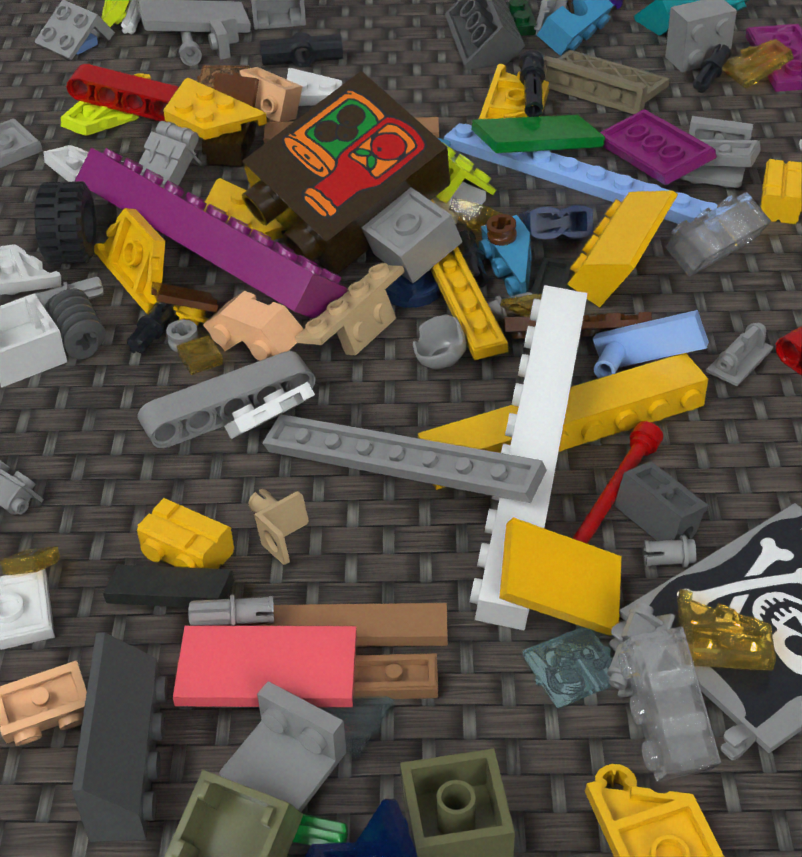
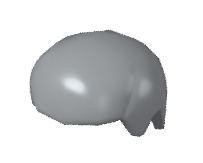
(440, 342)

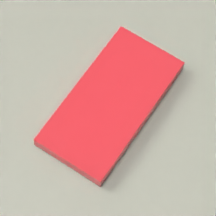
(234, 662)

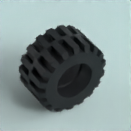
(65, 222)

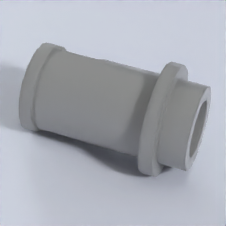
(672, 552)

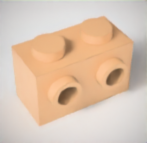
(275, 95)

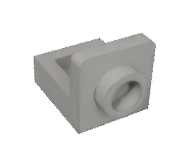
(223, 32)

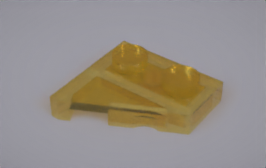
(757, 62)
(472, 213)
(725, 637)

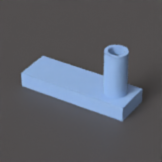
(648, 341)

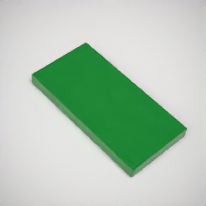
(537, 133)

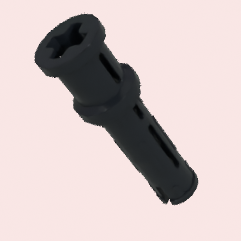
(532, 77)

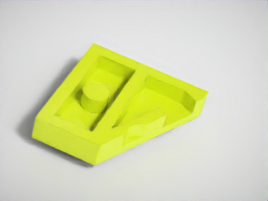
(91, 118)

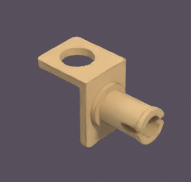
(278, 519)

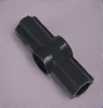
(285, 50)

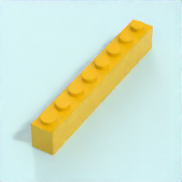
(595, 407)

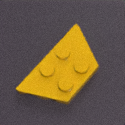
(507, 96)
(209, 110)
(229, 199)
(134, 256)
(651, 823)

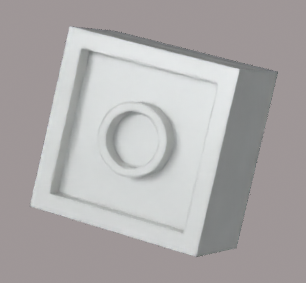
(27, 340)

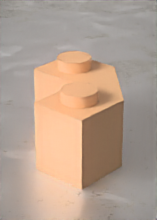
(262, 327)

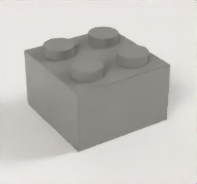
(696, 31)

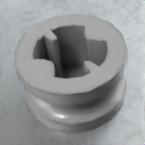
(181, 332)

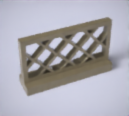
(602, 81)

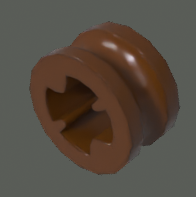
(501, 229)

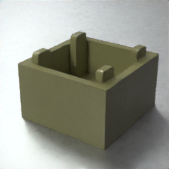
(233, 822)

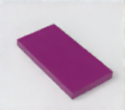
(789, 75)
(657, 147)

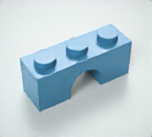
(566, 30)

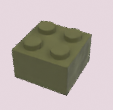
(457, 806)

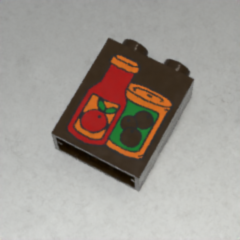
(341, 170)

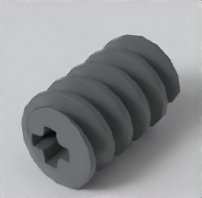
(77, 322)

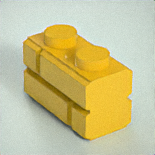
(782, 191)
(184, 537)

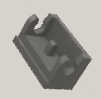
(659, 503)

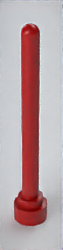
(643, 441)

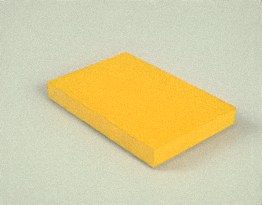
(560, 576)

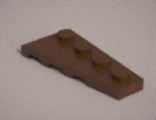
(590, 325)

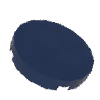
(416, 294)

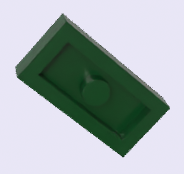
(522, 16)

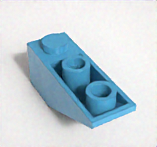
(510, 261)

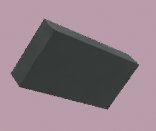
(552, 273)

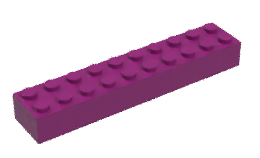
(210, 234)

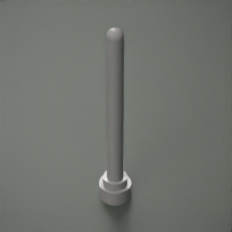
(189, 51)

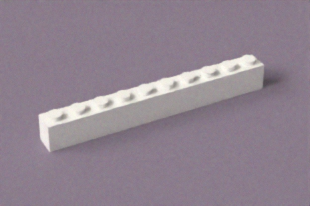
(534, 435)

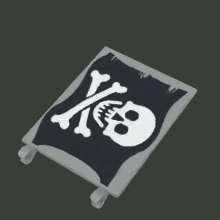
(758, 579)

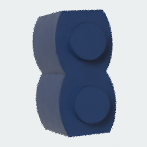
(556, 223)

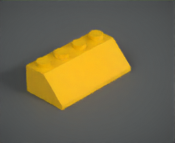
(619, 243)

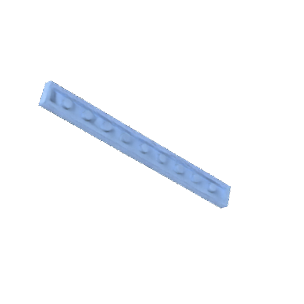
(572, 173)

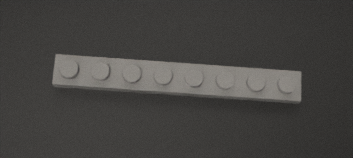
(407, 457)

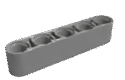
(212, 402)

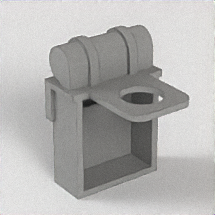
(170, 151)

